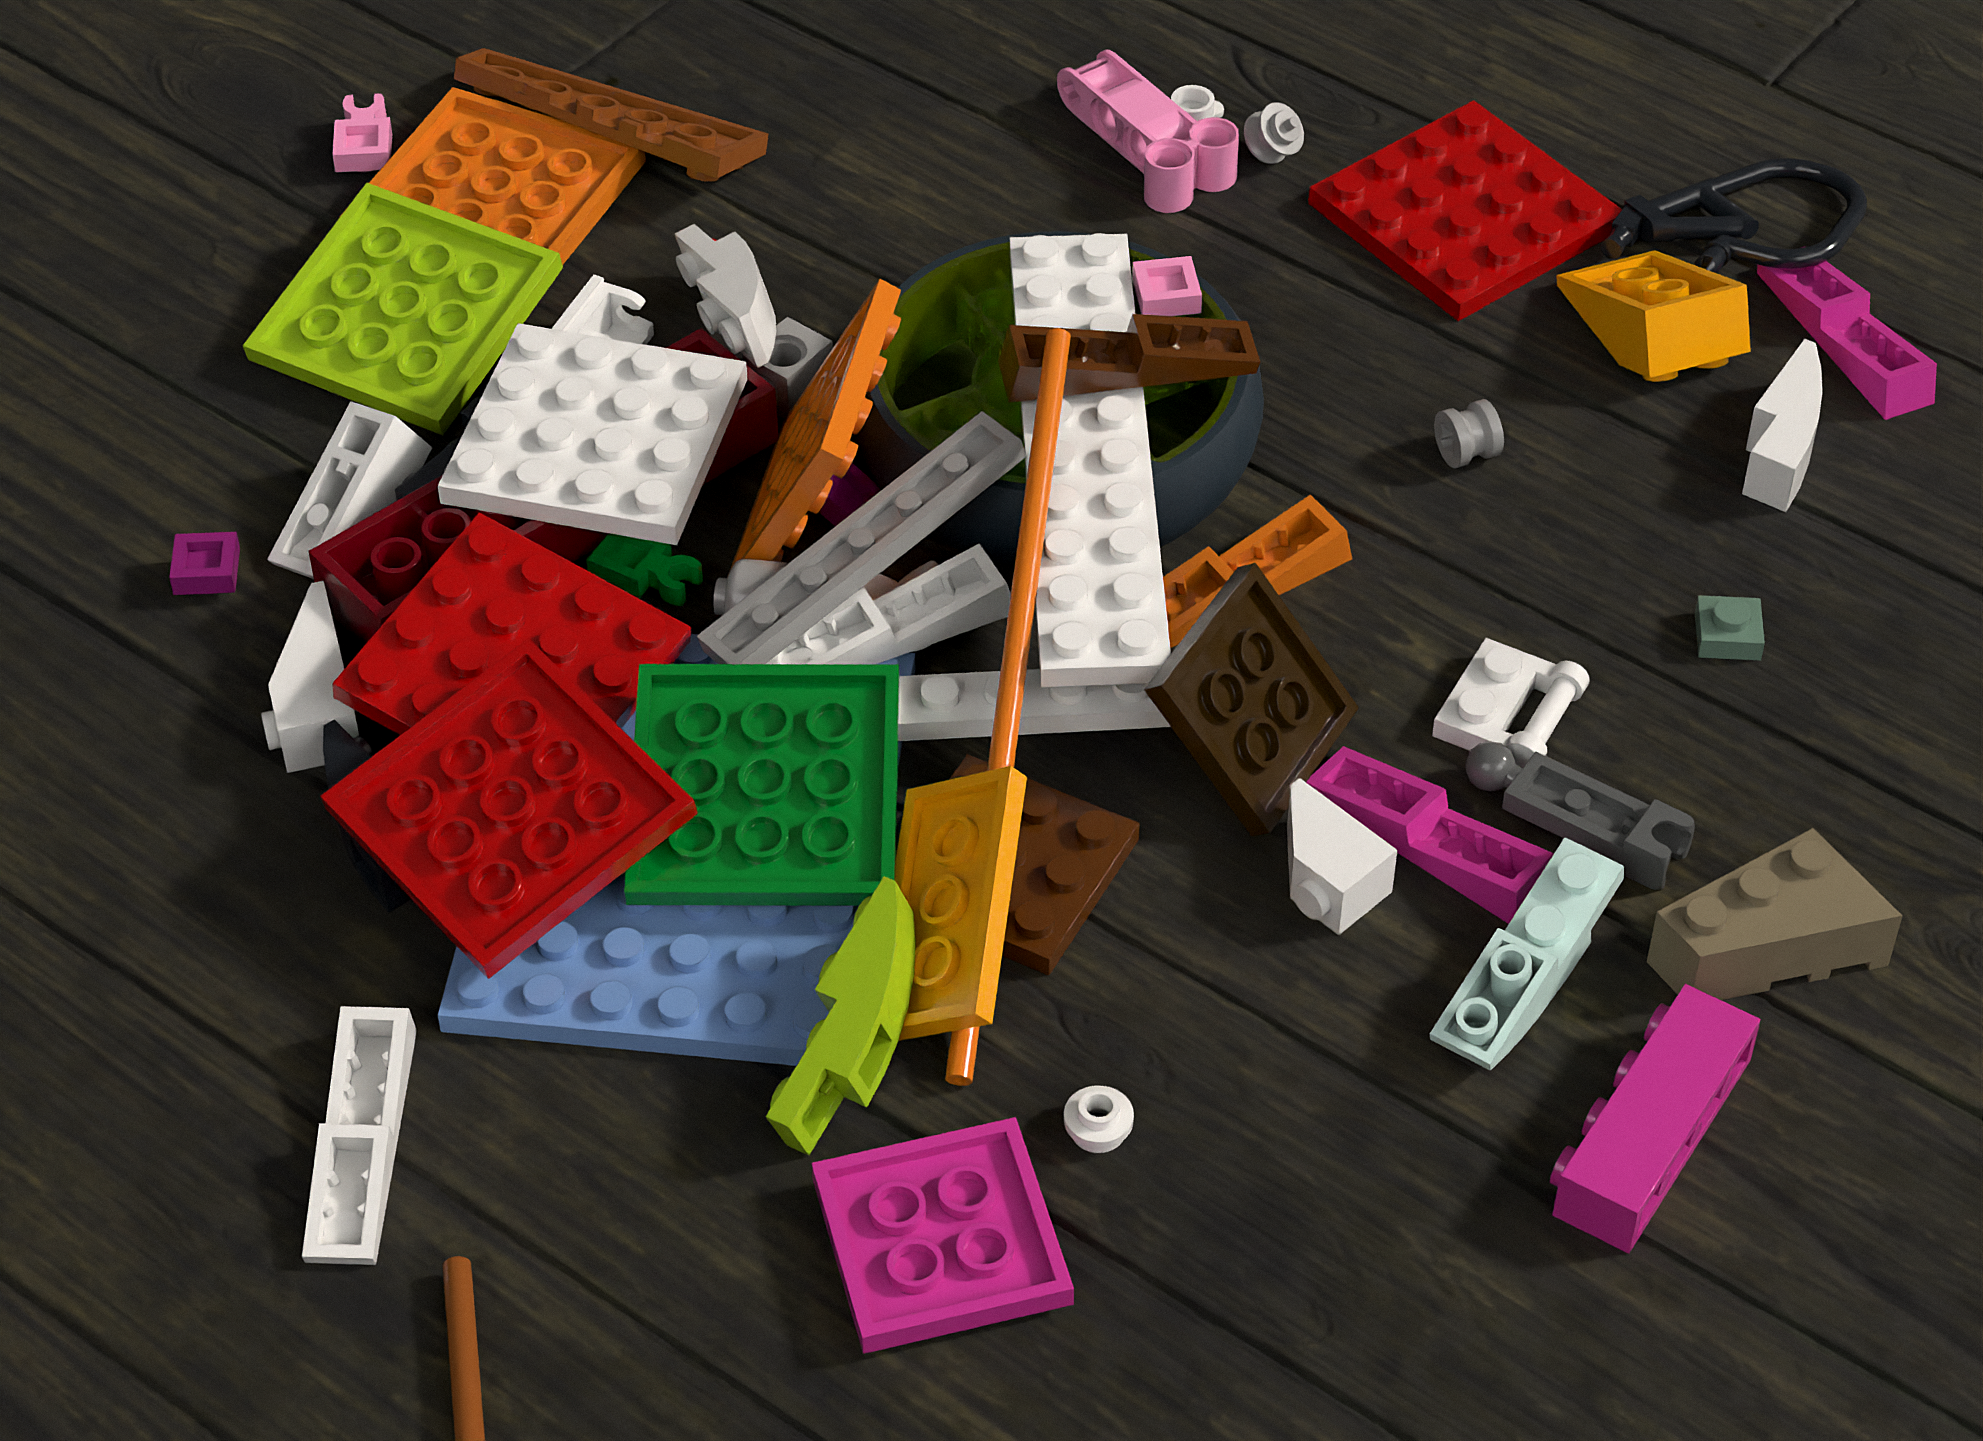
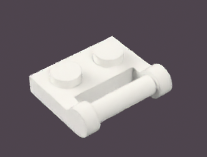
(1495, 692)

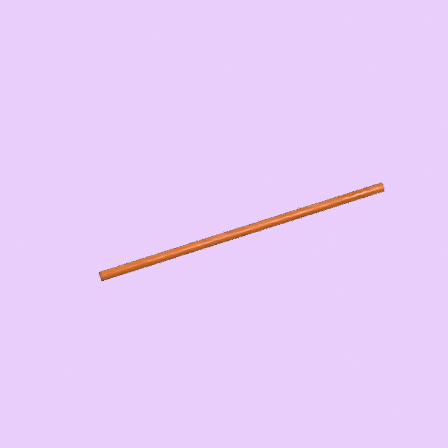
(1021, 611)

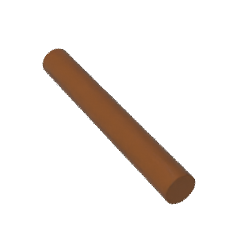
(463, 1350)

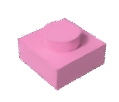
(1167, 286)

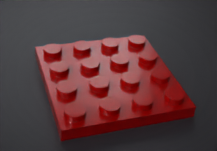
(1465, 209)
(485, 602)
(509, 807)

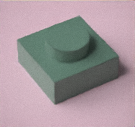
(1729, 627)

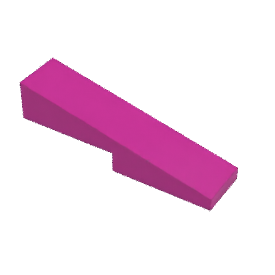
(1872, 356)
(1416, 821)

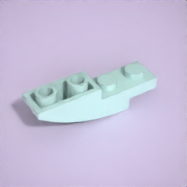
(1530, 958)

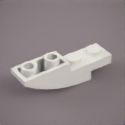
(731, 291)

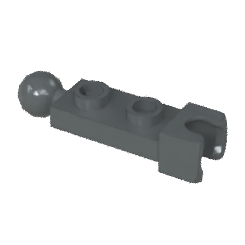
(1586, 811)

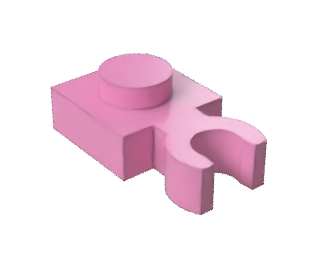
(363, 138)

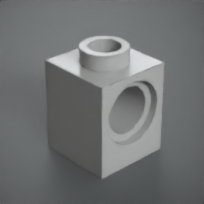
(793, 362)

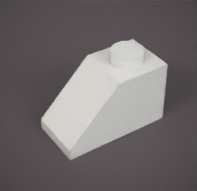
(1334, 860)

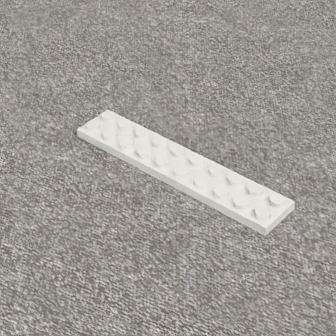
(1101, 556)

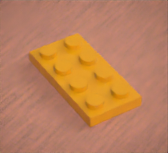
(958, 880)

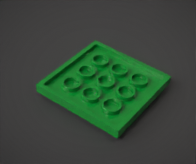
(785, 780)

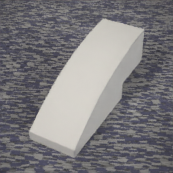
(1785, 430)

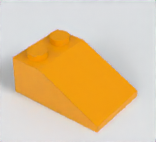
(1661, 313)

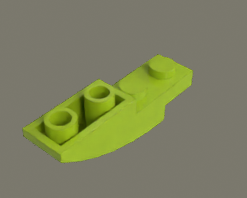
(867, 1001)

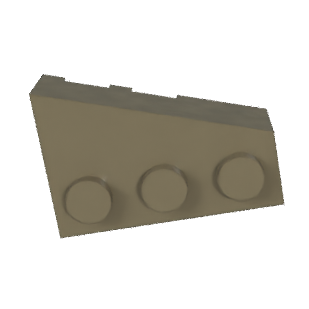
(1774, 921)

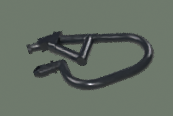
(1728, 222)

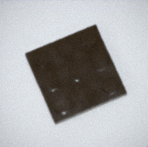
(1252, 698)

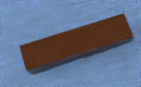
(1147, 354)

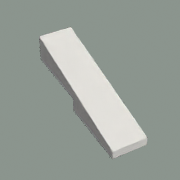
(923, 611)
(359, 1135)

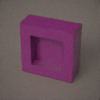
(848, 495)
(204, 563)

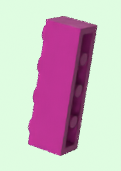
(1653, 1118)

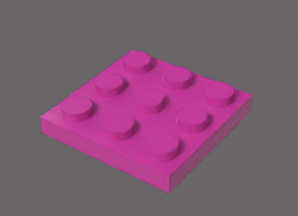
(941, 1235)

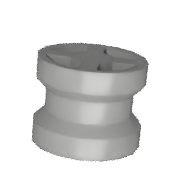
(1469, 433)

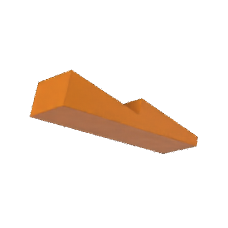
(1287, 550)

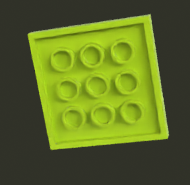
(403, 308)

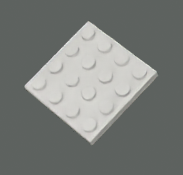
(594, 433)

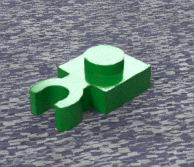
(642, 564)

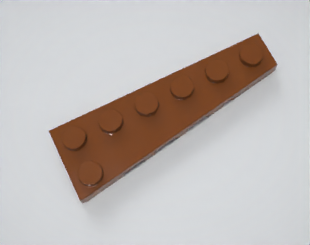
(679, 135)

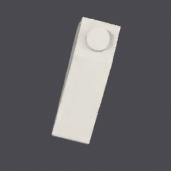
(352, 481)
(303, 686)

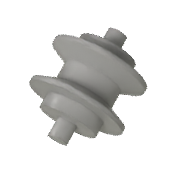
(1273, 133)

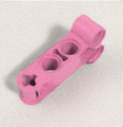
(1152, 131)

